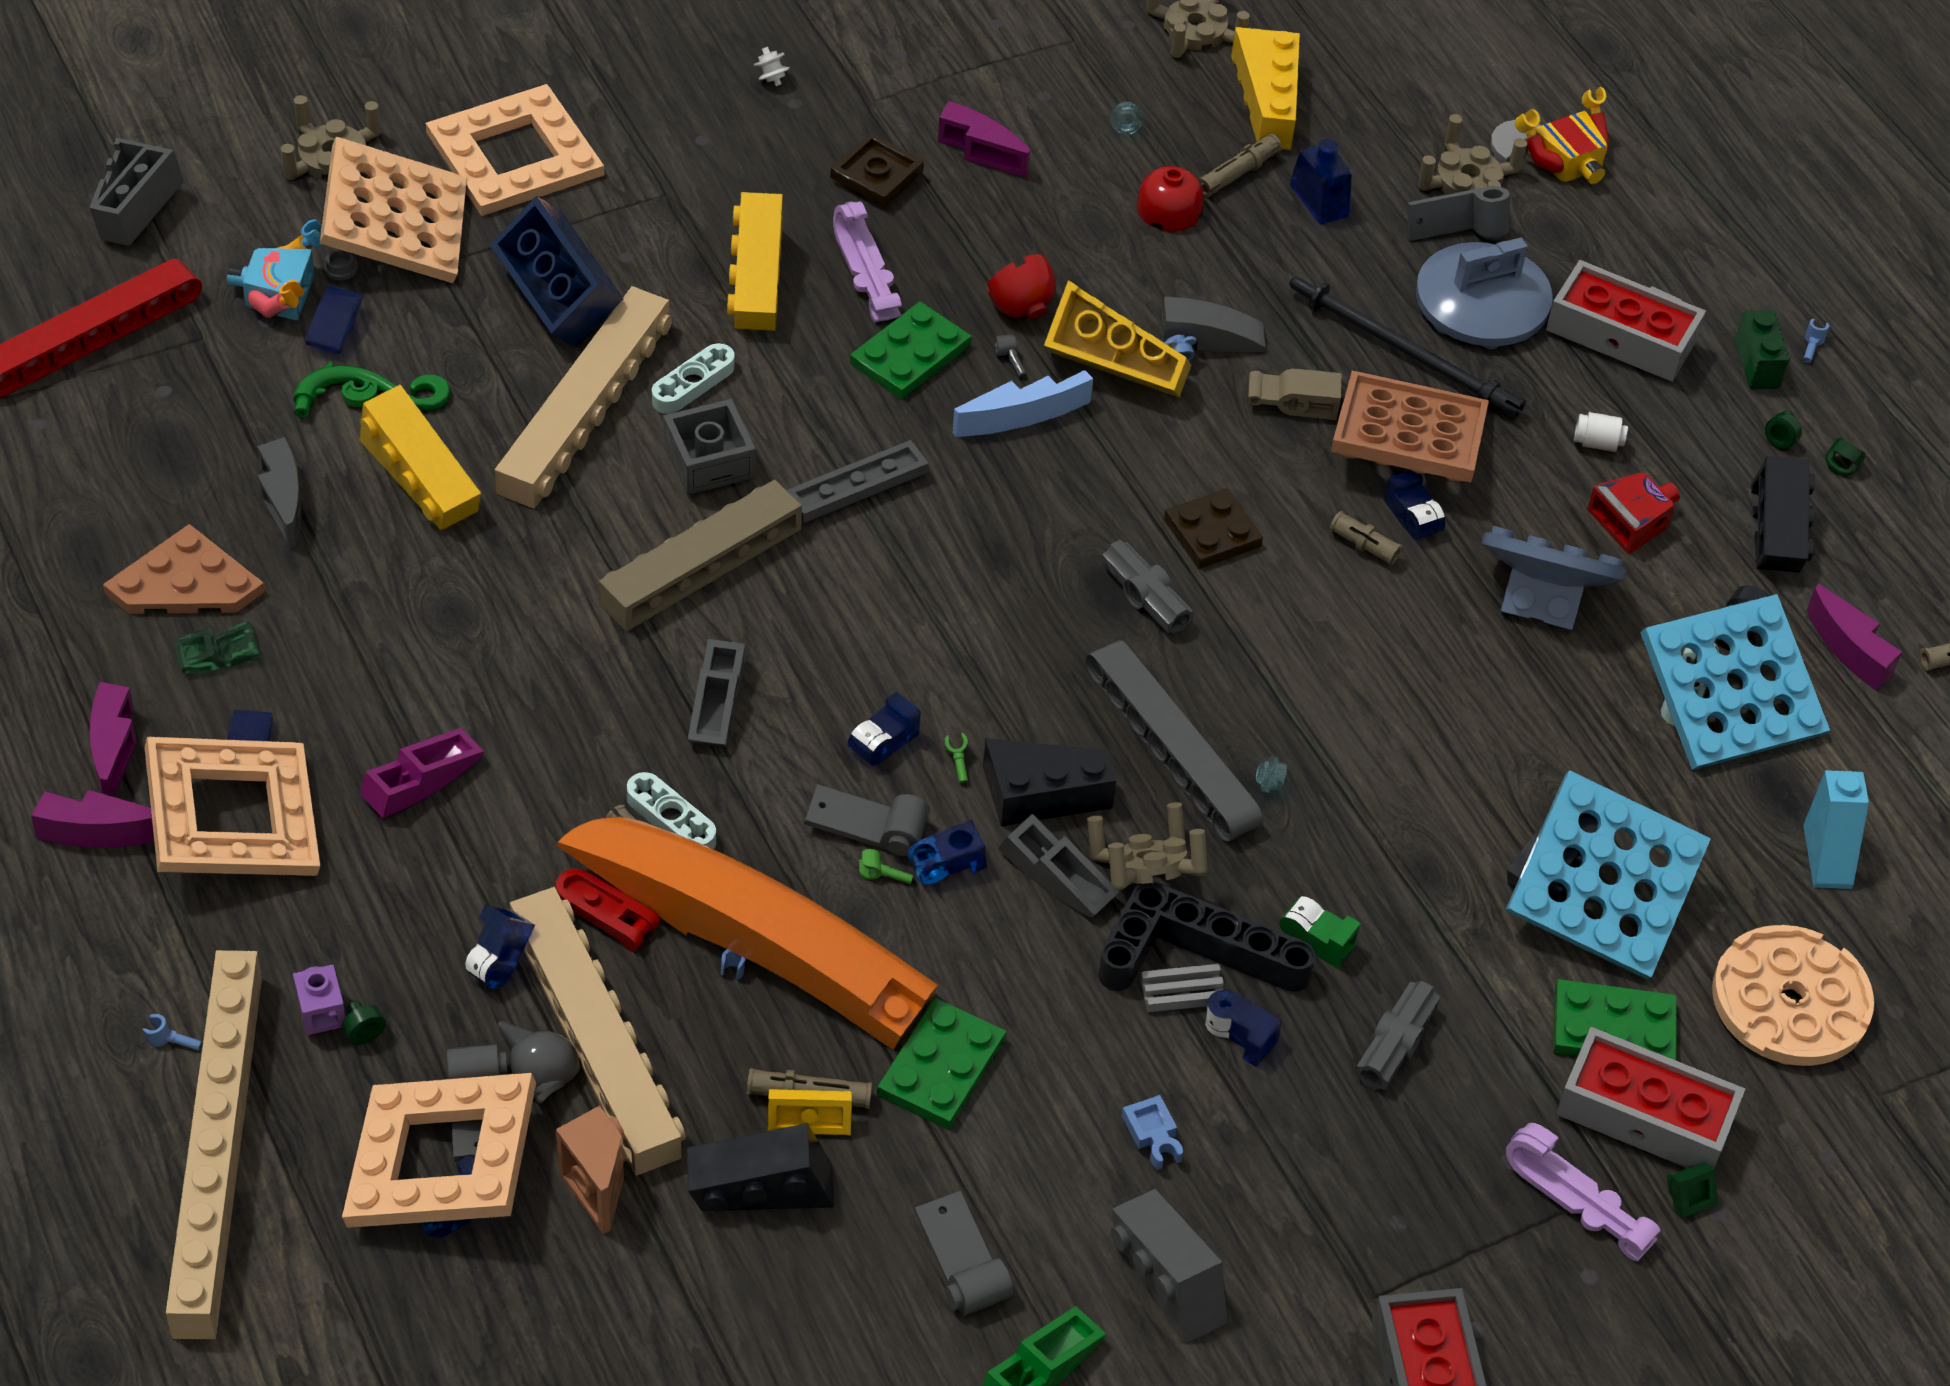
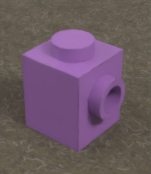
(319, 999)

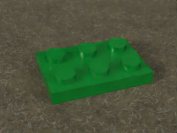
(910, 350)
(1627, 1013)
(941, 1063)

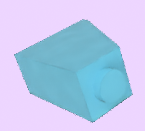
(1836, 828)

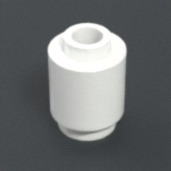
(1600, 431)

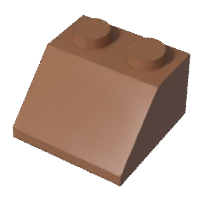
(593, 1163)

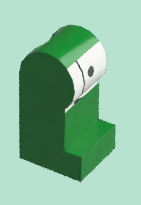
(1325, 932)

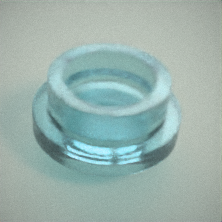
(1126, 118)
(1271, 774)

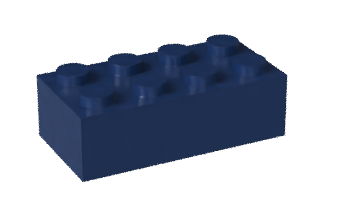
(556, 272)

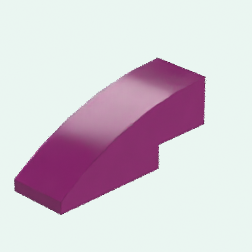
(983, 140)
(1852, 637)
(112, 735)
(419, 771)
(92, 822)

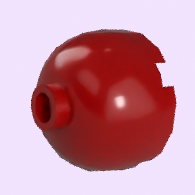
(1170, 198)
(1024, 289)

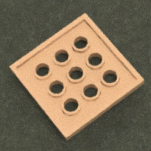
(373, 241)

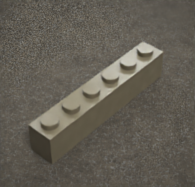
(699, 555)

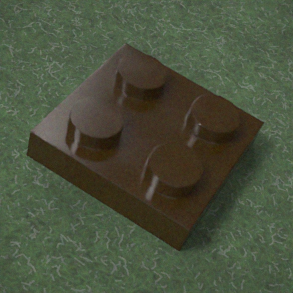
(877, 169)
(1213, 528)

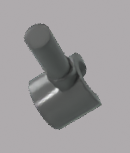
(1006, 346)

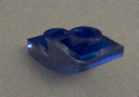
(333, 319)

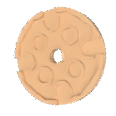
(1784, 957)

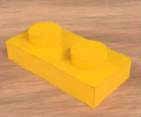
(823, 1110)

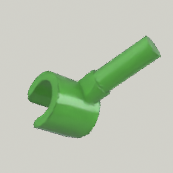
(958, 757)
(871, 868)

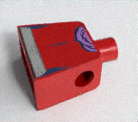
(1633, 509)

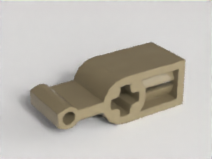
(1298, 392)

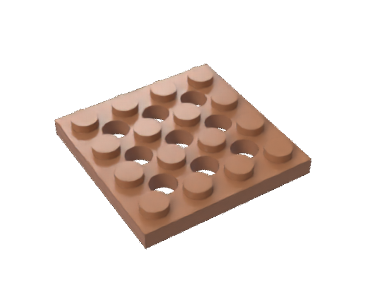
(1410, 426)

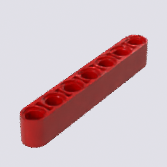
(95, 324)

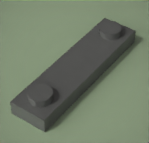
(859, 480)

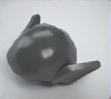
(542, 1053)

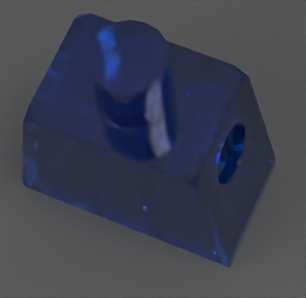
(1323, 182)

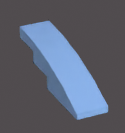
(1016, 408)

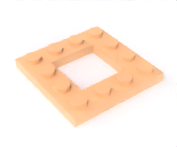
(572, 160)
(178, 844)
(381, 1199)

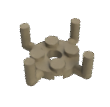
(1211, 27)
(317, 142)
(1459, 162)
(1149, 857)

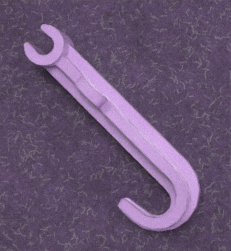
(865, 261)
(1534, 1161)

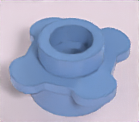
(1182, 345)

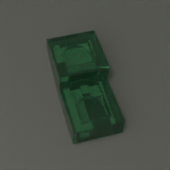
(209, 651)

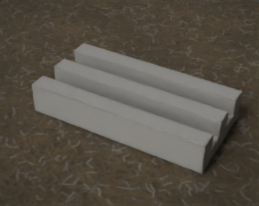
(1181, 982)

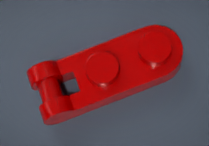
(607, 907)

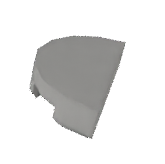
(1503, 140)

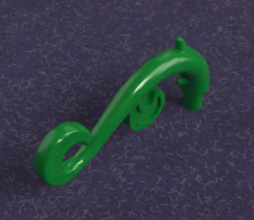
(371, 382)

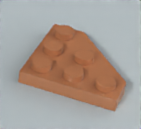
(184, 576)

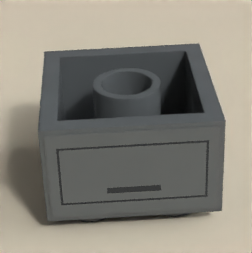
(709, 446)

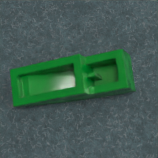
(1049, 1353)

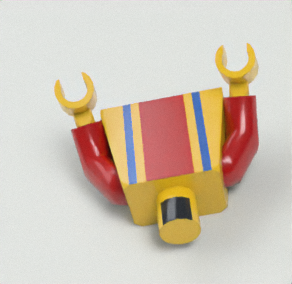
(1571, 144)

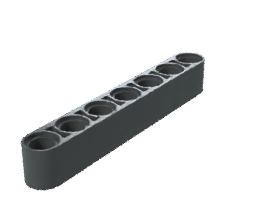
(1174, 741)

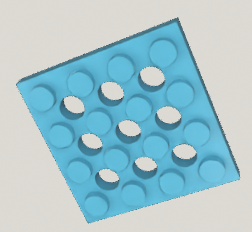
(1691, 711)
(1567, 918)

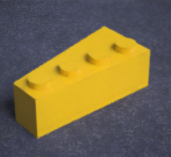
(1269, 79)
(757, 261)
(1109, 342)
(417, 458)

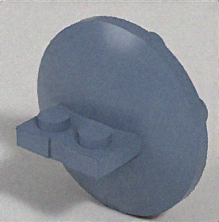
(1484, 293)
(1547, 580)

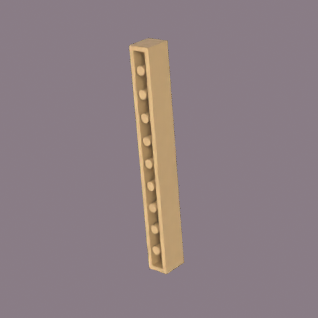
(214, 1147)

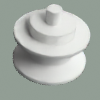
(771, 66)

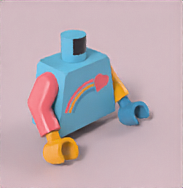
(279, 276)

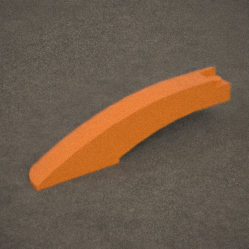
(756, 919)

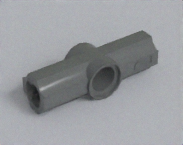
(1147, 587)
(1397, 1035)

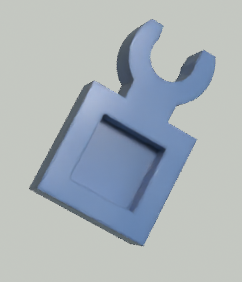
(1153, 1127)

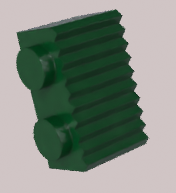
(1762, 349)

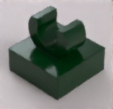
(1693, 1189)

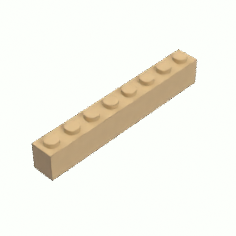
(582, 398)
(595, 1029)

